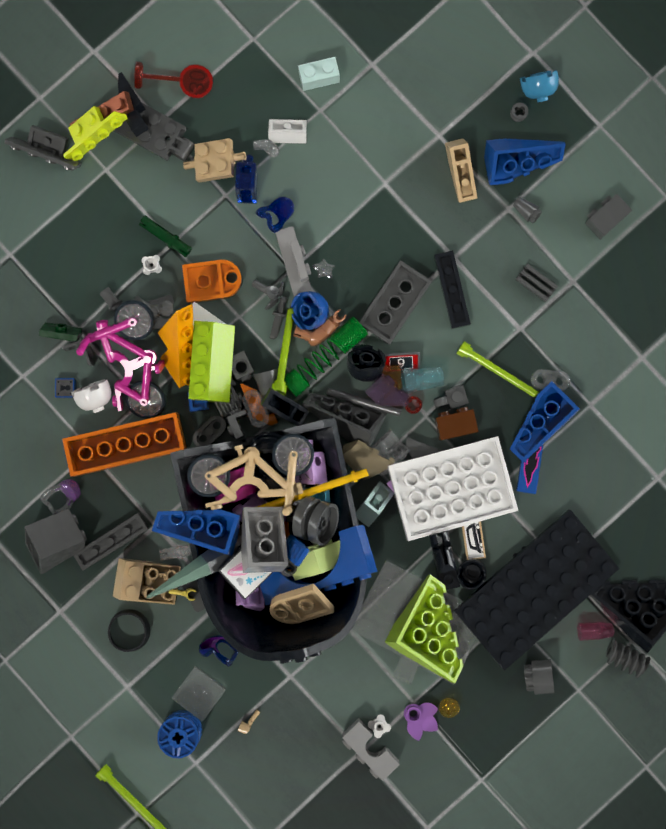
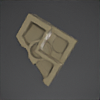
(362, 457)

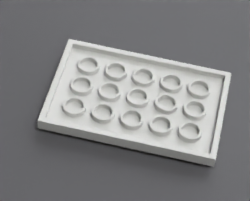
(452, 488)

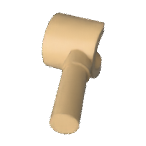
(245, 727)

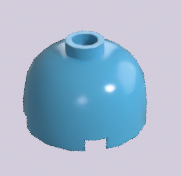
(540, 85)

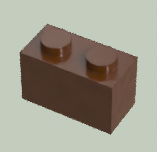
(456, 424)

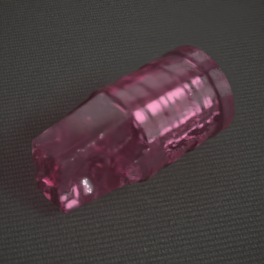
(594, 630)

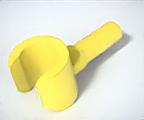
(183, 593)

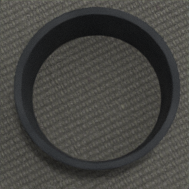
(142, 618)

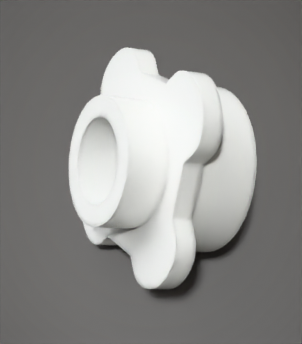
(146, 263)
(380, 719)

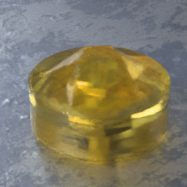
(449, 707)

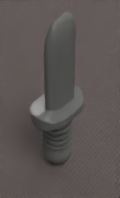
(278, 318)

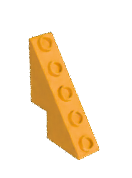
(178, 338)

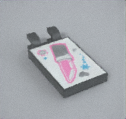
(242, 582)

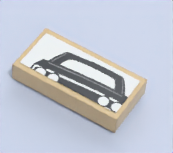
(473, 541)

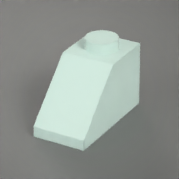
(374, 504)

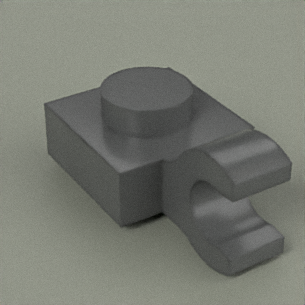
(454, 398)

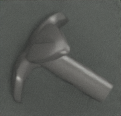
(271, 291)

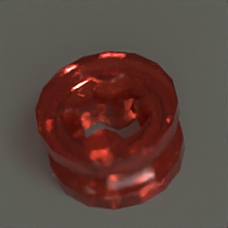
(417, 409)

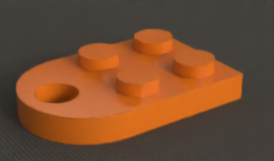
(209, 280)

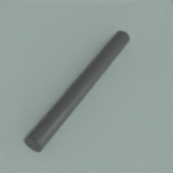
(362, 401)

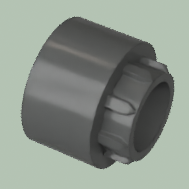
(539, 677)

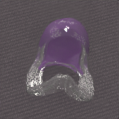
(69, 488)

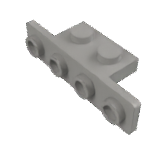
(293, 260)

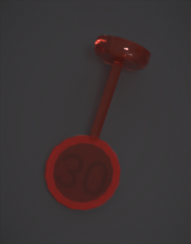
(194, 80)

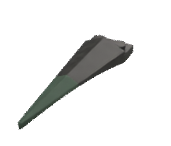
(200, 567)

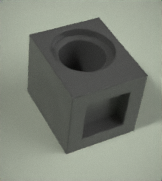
(242, 358)

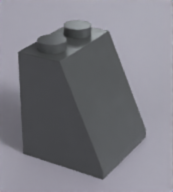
(54, 540)

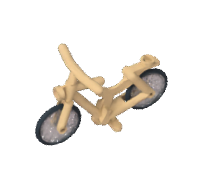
(291, 456)

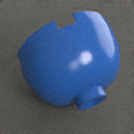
(309, 310)

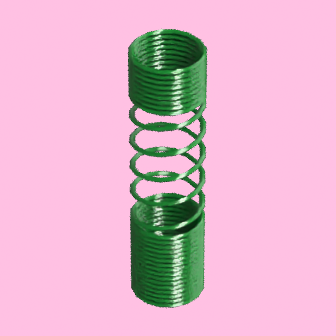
(344, 338)

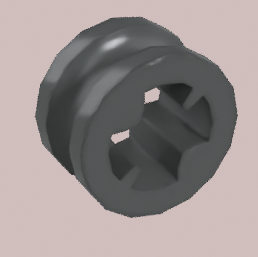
(518, 106)

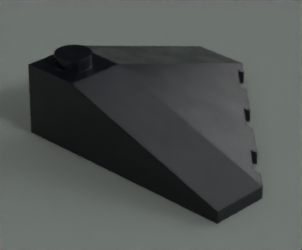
(636, 609)

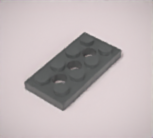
(390, 290)

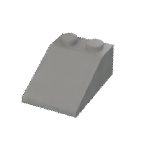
(263, 540)

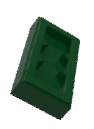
(60, 331)

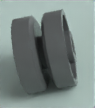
(315, 521)

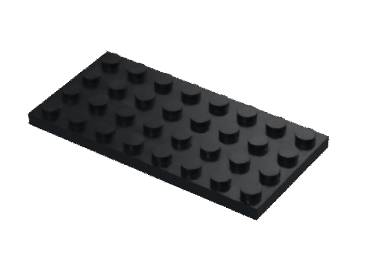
(536, 589)

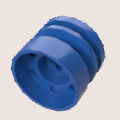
(188, 726)

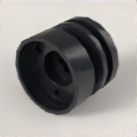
(264, 443)

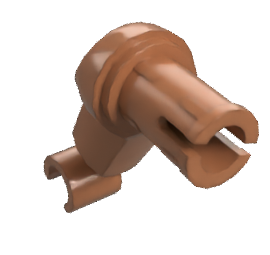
(320, 334)

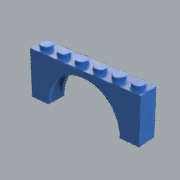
(353, 562)

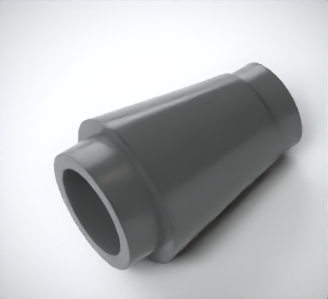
(527, 209)

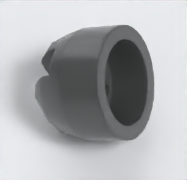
(290, 566)

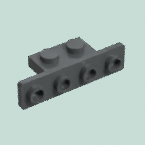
(45, 145)

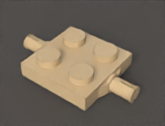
(214, 160)

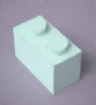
(319, 73)

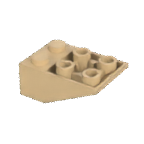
(139, 578)

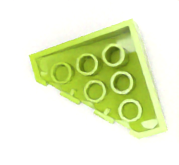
(426, 633)

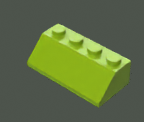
(211, 362)

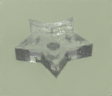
(324, 269)

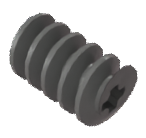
(627, 658)

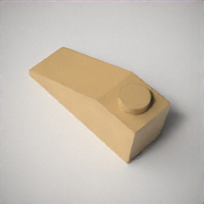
(461, 169)

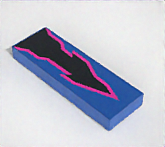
(529, 473)

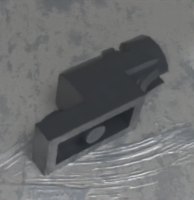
(444, 560)

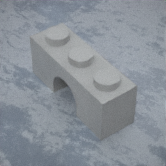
(381, 762)

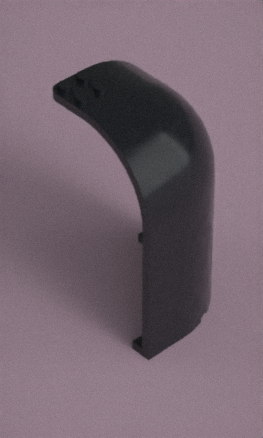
(257, 632)

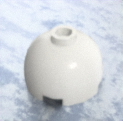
(93, 396)

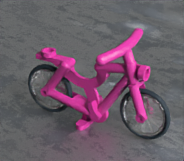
(134, 322)

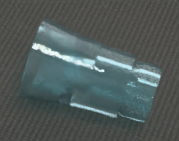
(421, 379)

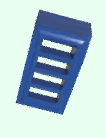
(296, 550)

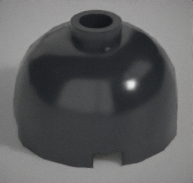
(365, 363)

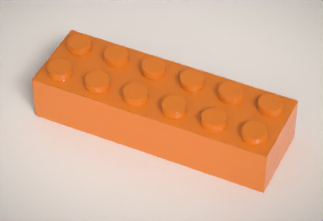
(124, 444)

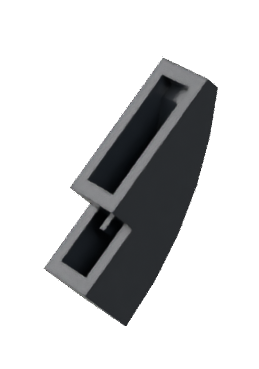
(134, 119)
(284, 407)

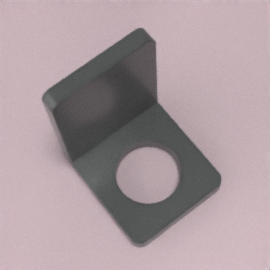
(88, 352)

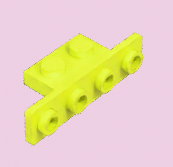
(90, 130)

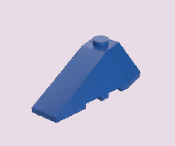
(517, 157)
(548, 415)
(205, 528)

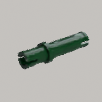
(171, 240)

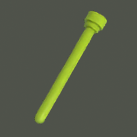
(467, 351)
(279, 384)
(106, 775)

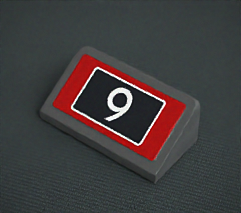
(406, 360)

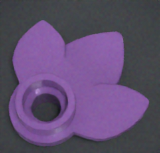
(422, 721)

